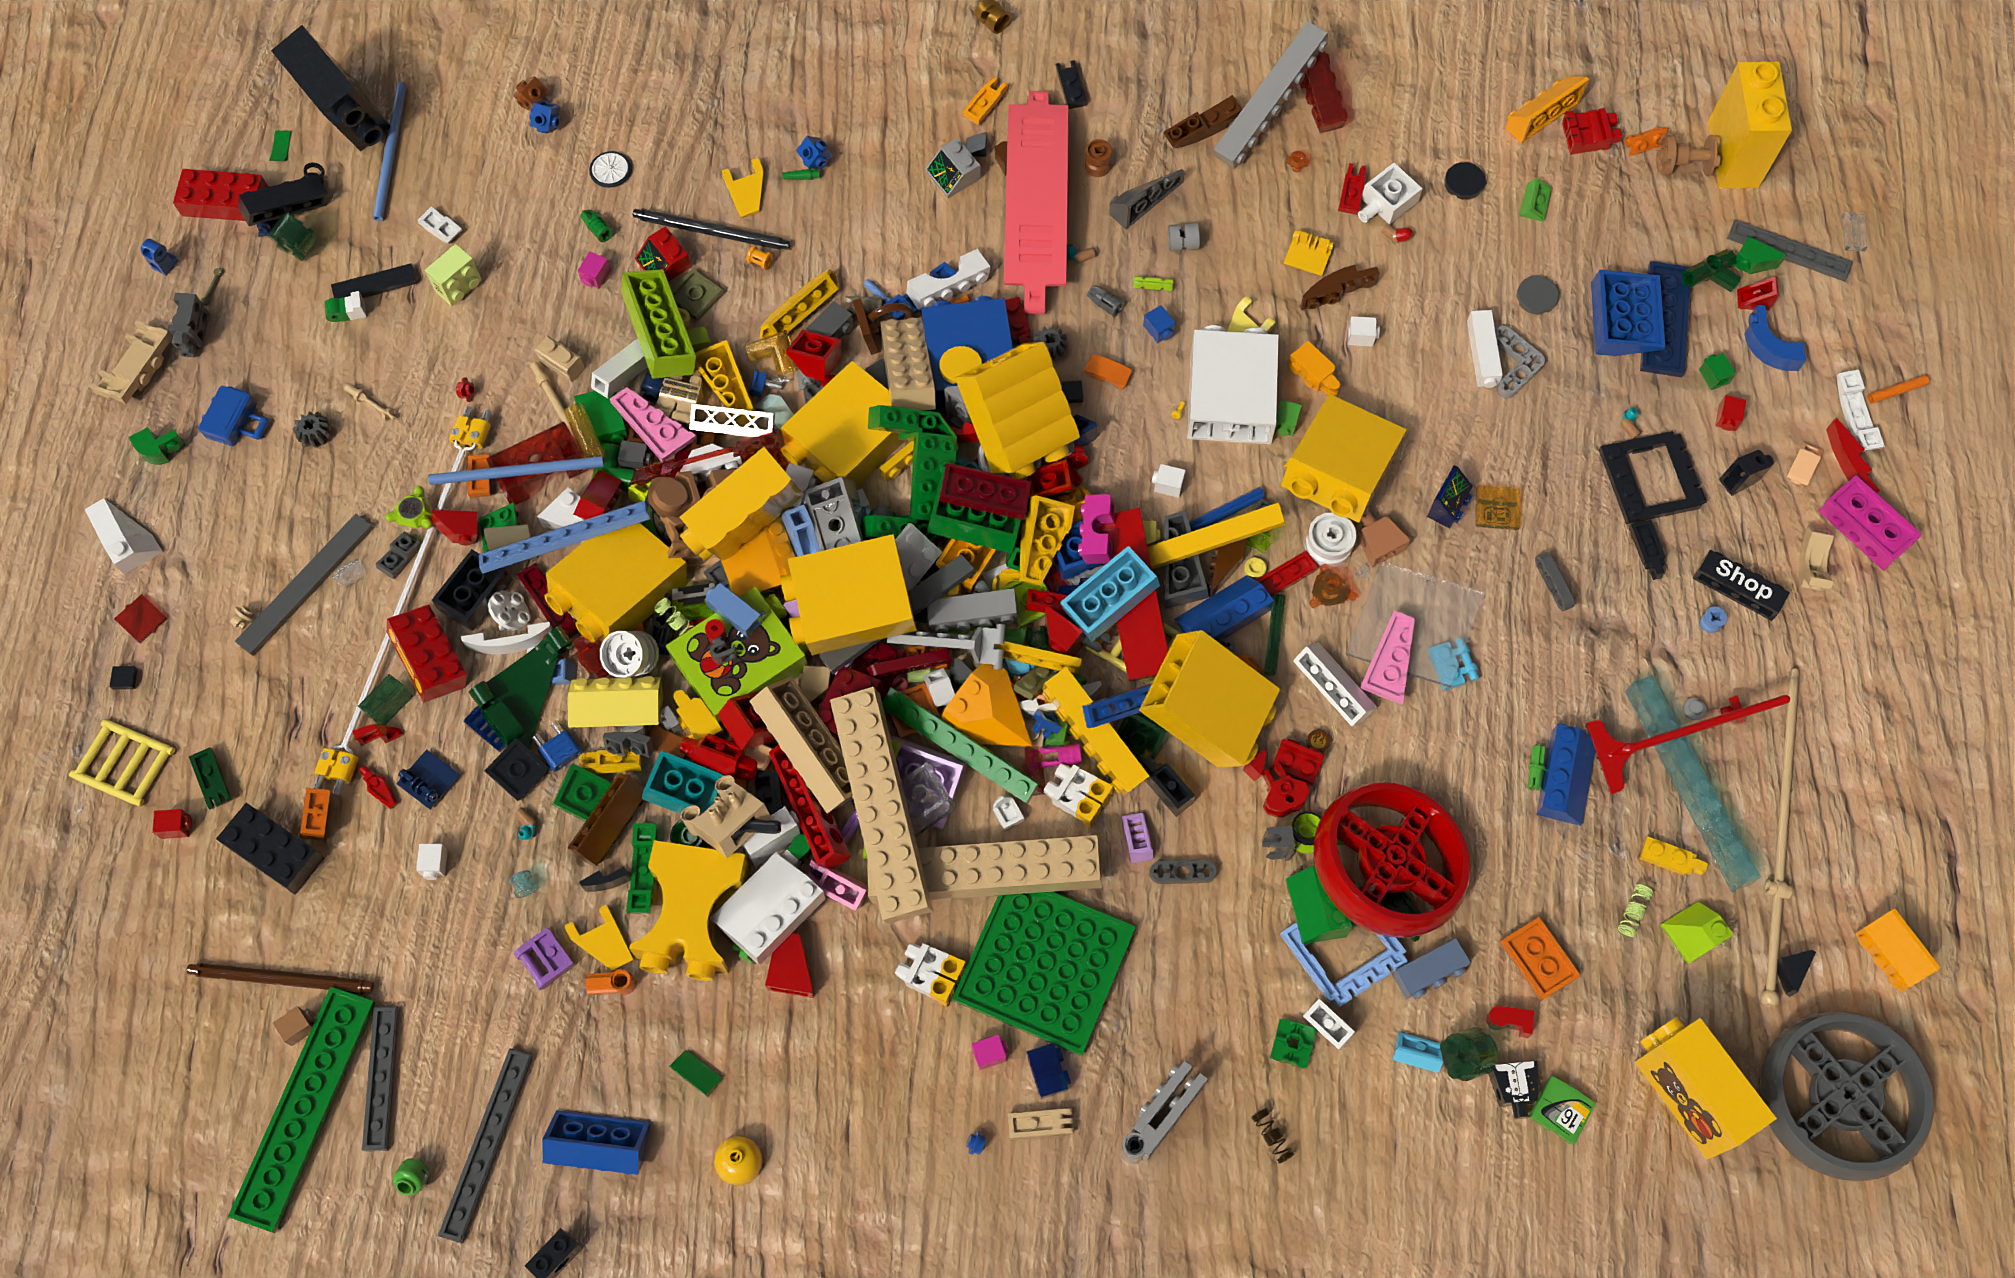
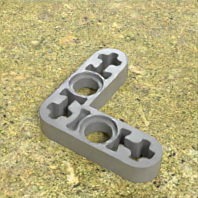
(1523, 359)

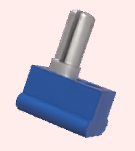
(759, 382)

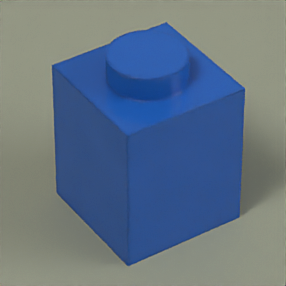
(1159, 324)

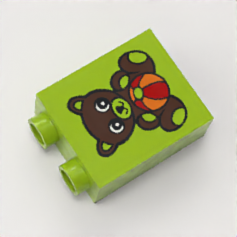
(761, 658)

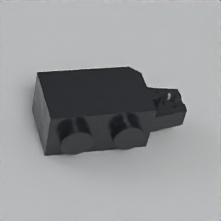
(1168, 786)

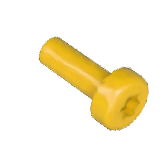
(1176, 414)

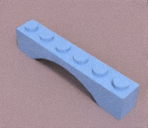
(800, 531)

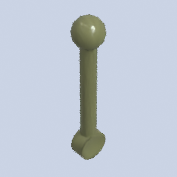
(217, 273)

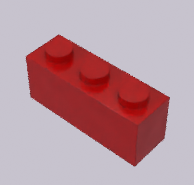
(598, 496)

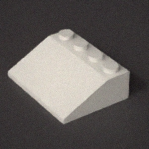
(768, 908)

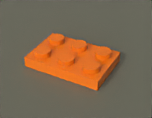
(1540, 959)

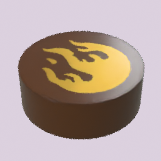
(1319, 740)

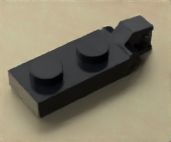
(1648, 547)

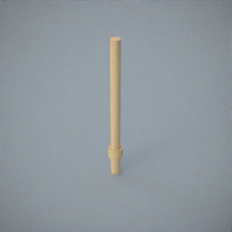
(544, 382)

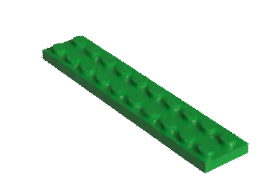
(302, 1110)

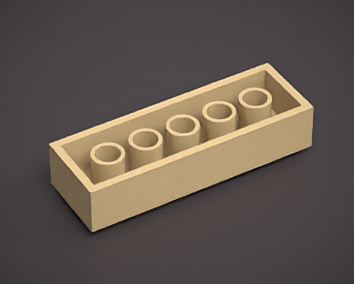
(907, 364)
(805, 741)

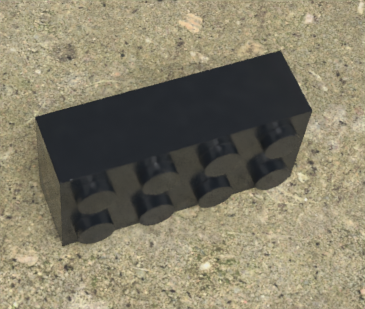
(270, 848)

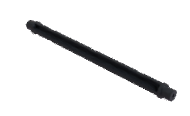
(711, 229)

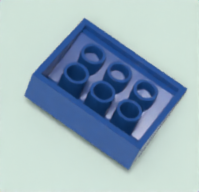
(1627, 313)

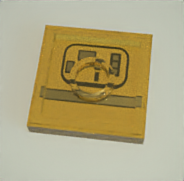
(1497, 507)

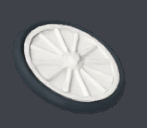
(610, 169)

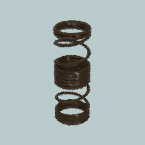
(1273, 1135)

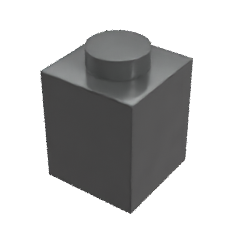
(634, 455)

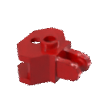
(1282, 792)

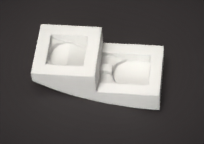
(439, 226)

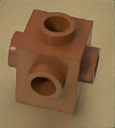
(529, 92)

